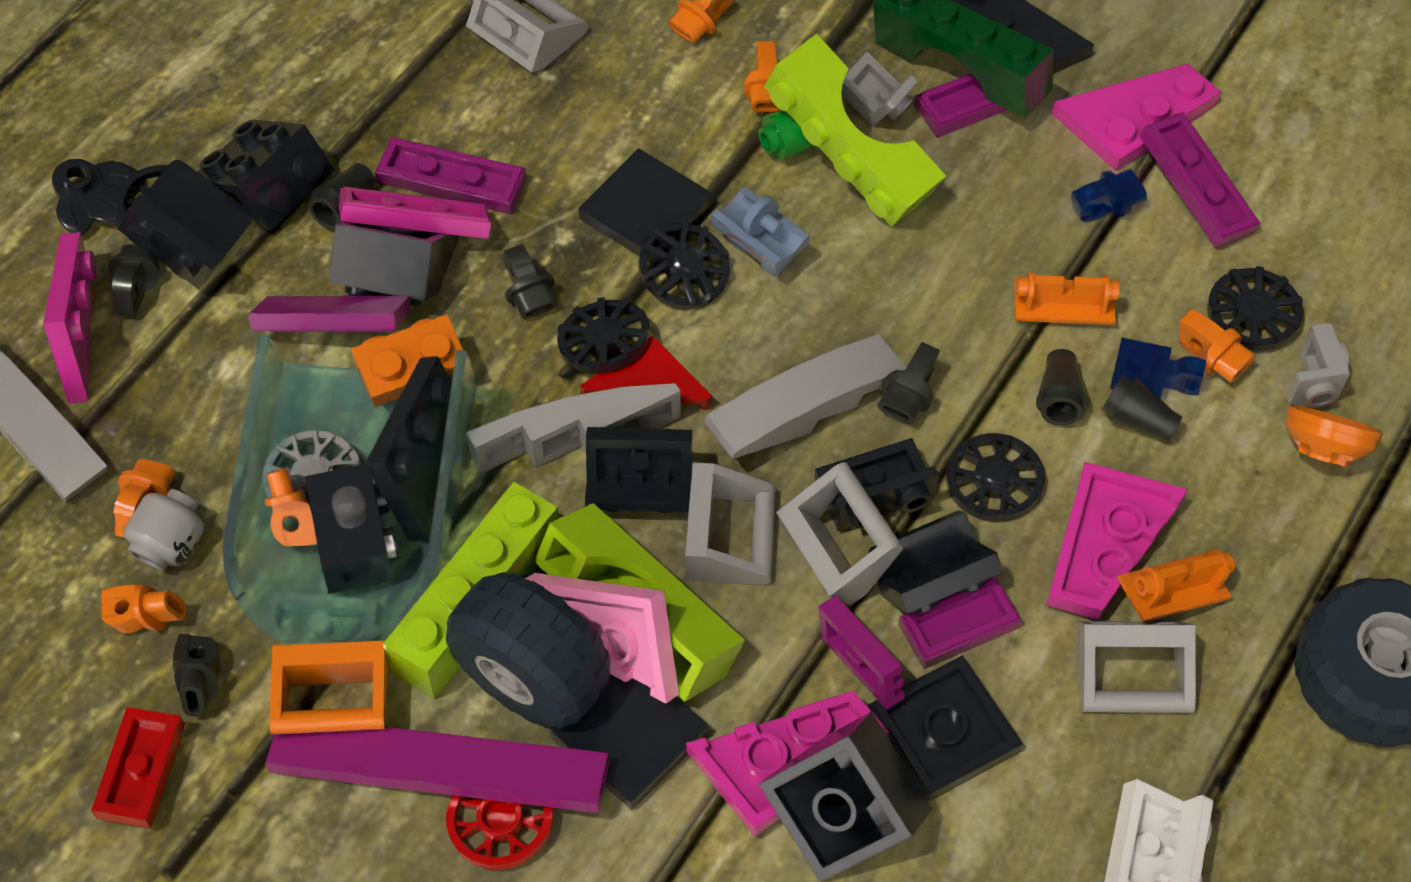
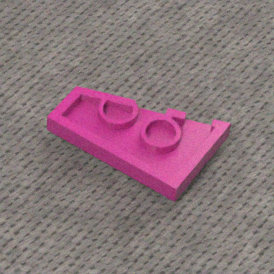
(1115, 115)

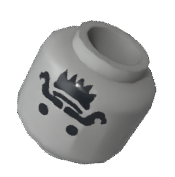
(164, 529)

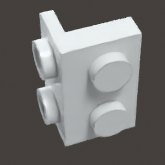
(1158, 836)

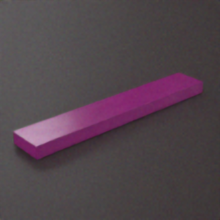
(447, 765)

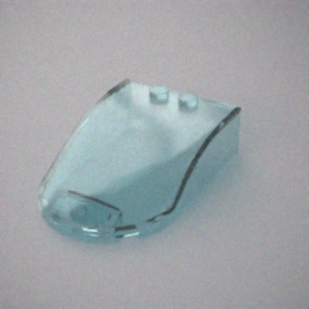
(285, 585)

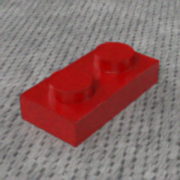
(138, 767)

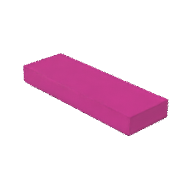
(414, 212)

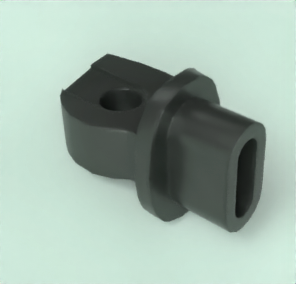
(132, 274)
(530, 291)
(908, 390)
(195, 671)

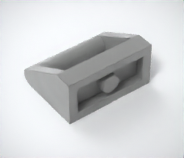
(524, 34)
(708, 565)
(833, 571)
(1136, 634)

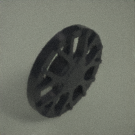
(995, 477)

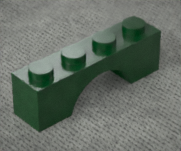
(1006, 63)

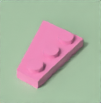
(629, 623)

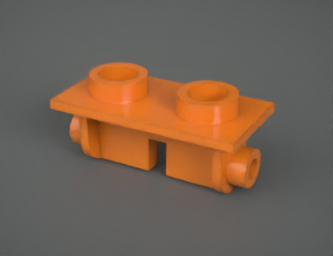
(1065, 301)
(1179, 585)

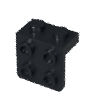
(268, 168)
(185, 222)

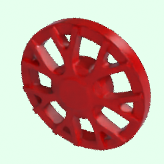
(498, 823)

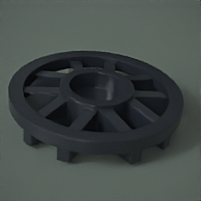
(684, 265)

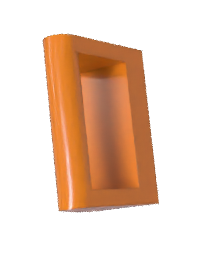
(328, 665)

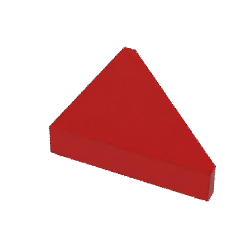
(653, 368)

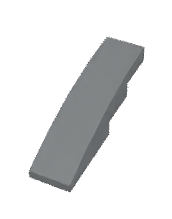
(799, 397)
(562, 424)
(44, 435)

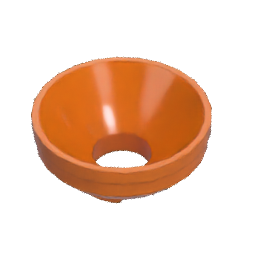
(1330, 436)

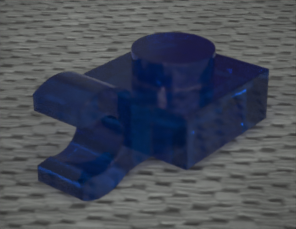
(1152, 366)

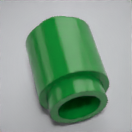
(782, 135)

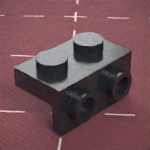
(638, 469)
(892, 479)
(936, 564)

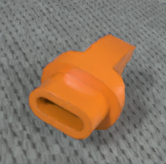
(697, 17)
(756, 79)
(1215, 345)
(134, 484)
(288, 502)
(139, 606)

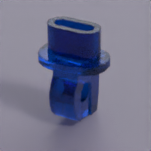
(1109, 193)

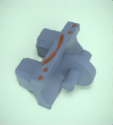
(761, 230)

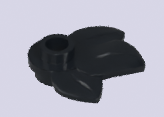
(94, 197)

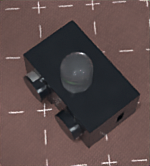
(350, 530)

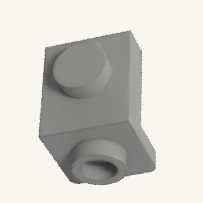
(875, 91)
(1325, 368)

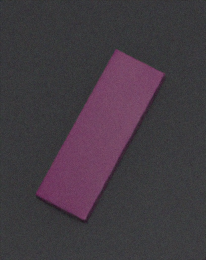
(450, 175)
(1199, 180)
(330, 313)

